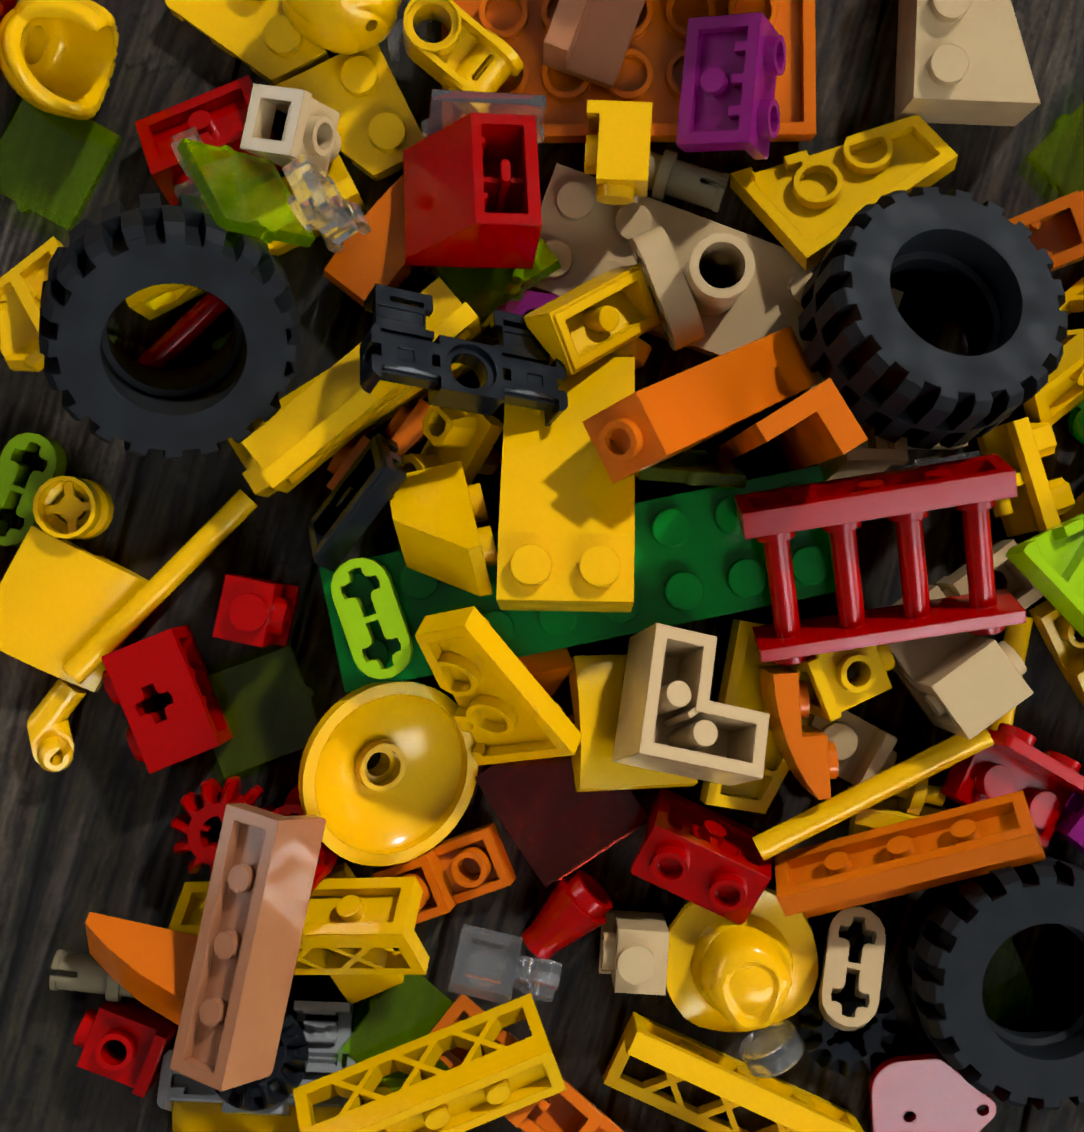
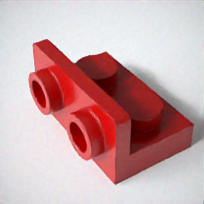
(218, 119)
(1017, 766)
(702, 857)

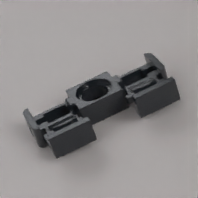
(403, 353)

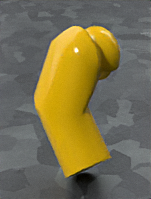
(50, 727)

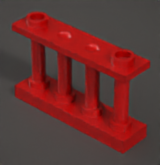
(904, 498)

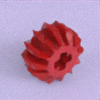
(204, 813)

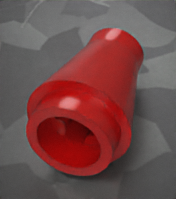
(570, 913)

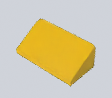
(595, 317)

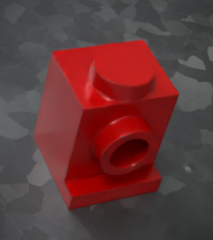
(256, 611)
(141, 1031)

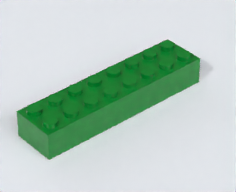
(686, 570)

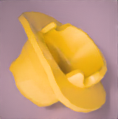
(741, 973)

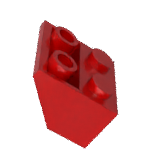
(474, 194)

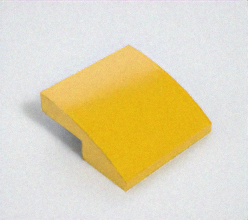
(58, 600)
(596, 699)

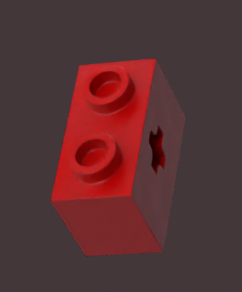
(157, 666)

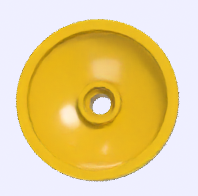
(414, 789)

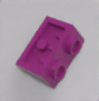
(730, 84)

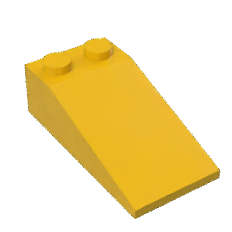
(561, 518)

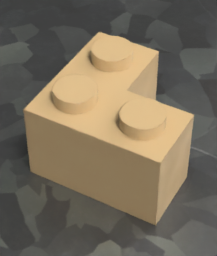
(960, 677)
(669, 716)

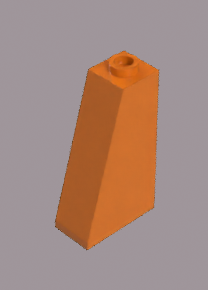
(699, 403)

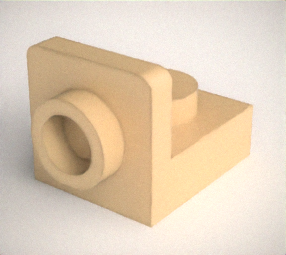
(860, 746)

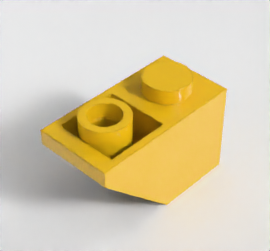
(438, 527)

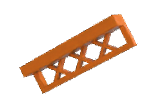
(804, 430)
(908, 856)

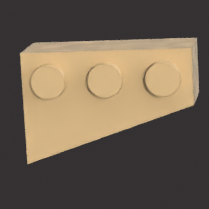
(962, 63)

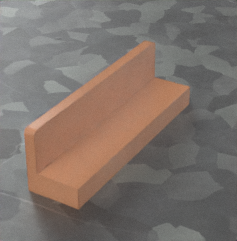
(591, 38)
(247, 946)

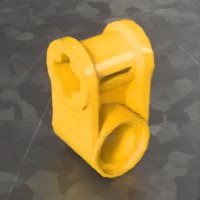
(463, 53)

